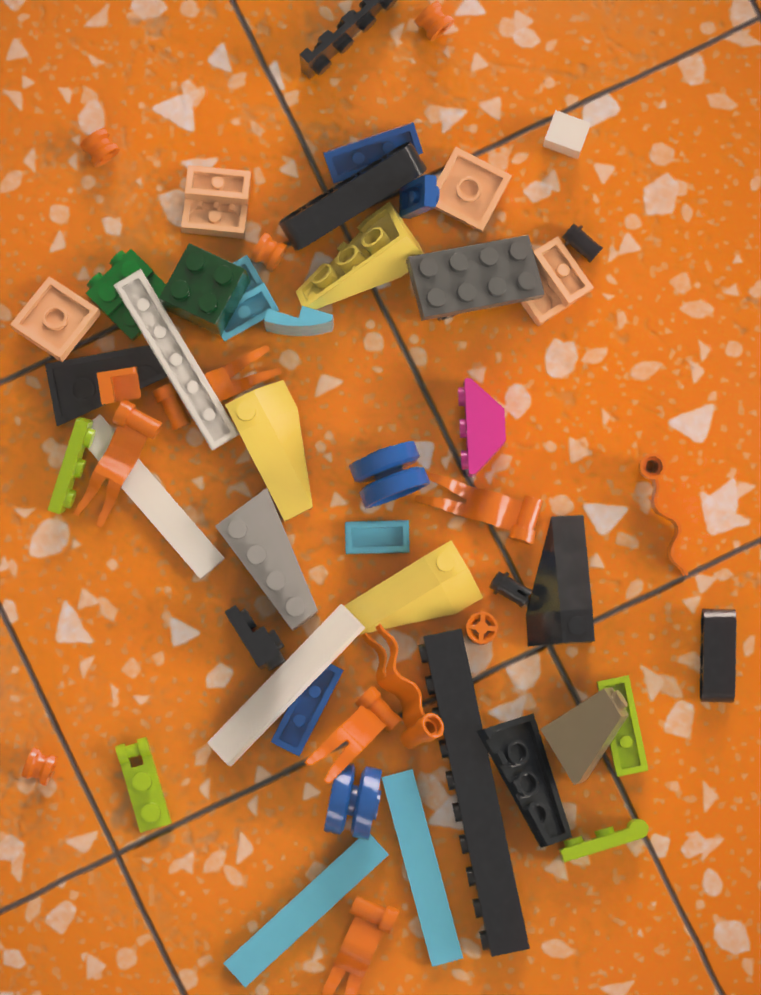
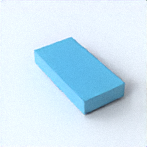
(377, 537)

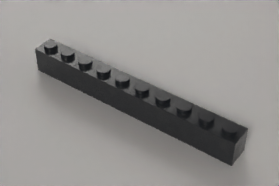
(476, 794)

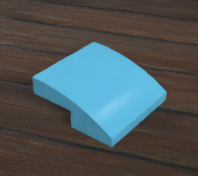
(253, 304)
(309, 323)

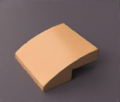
(216, 202)
(561, 282)

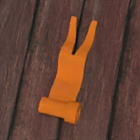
(221, 384)
(120, 456)
(659, 469)
(488, 507)
(418, 725)
(357, 731)
(360, 943)

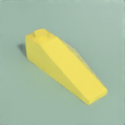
(369, 260)
(274, 440)
(420, 592)

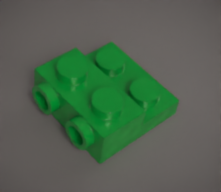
(106, 297)

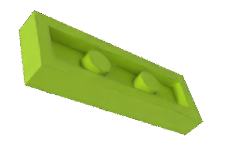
(72, 466)
(627, 745)

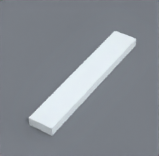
(176, 359)
(161, 509)
(286, 685)

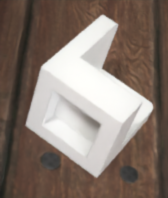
(566, 134)

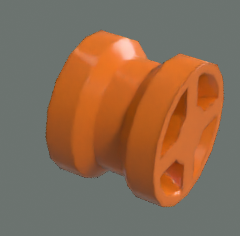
(434, 21)
(99, 147)
(268, 252)
(484, 625)
(39, 766)

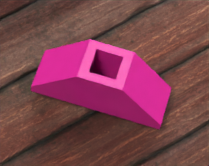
(481, 427)

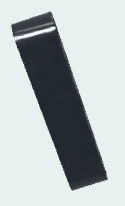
(352, 195)

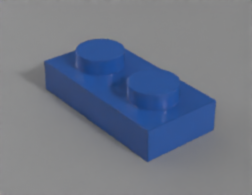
(418, 196)

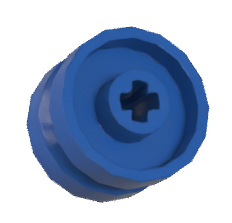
(388, 470)
(354, 800)

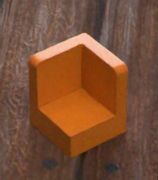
(119, 385)

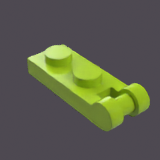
(143, 786)
(605, 839)

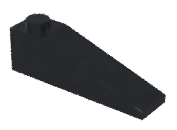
(561, 593)

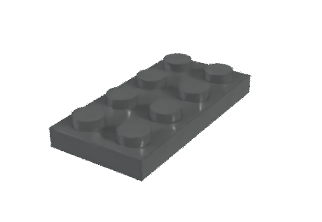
(475, 277)

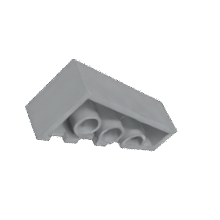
(265, 551)

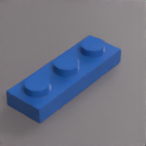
(352, 157)
(305, 712)

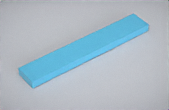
(422, 867)
(305, 909)

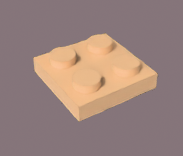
(470, 189)
(55, 319)

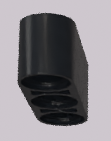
(718, 655)

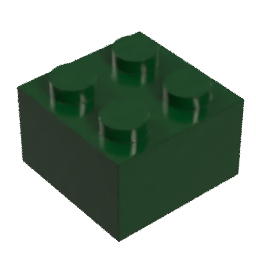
(205, 289)

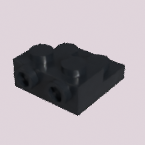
(261, 644)

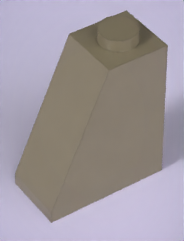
(586, 732)

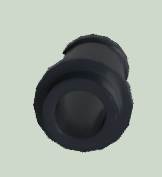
(581, 242)
(510, 588)

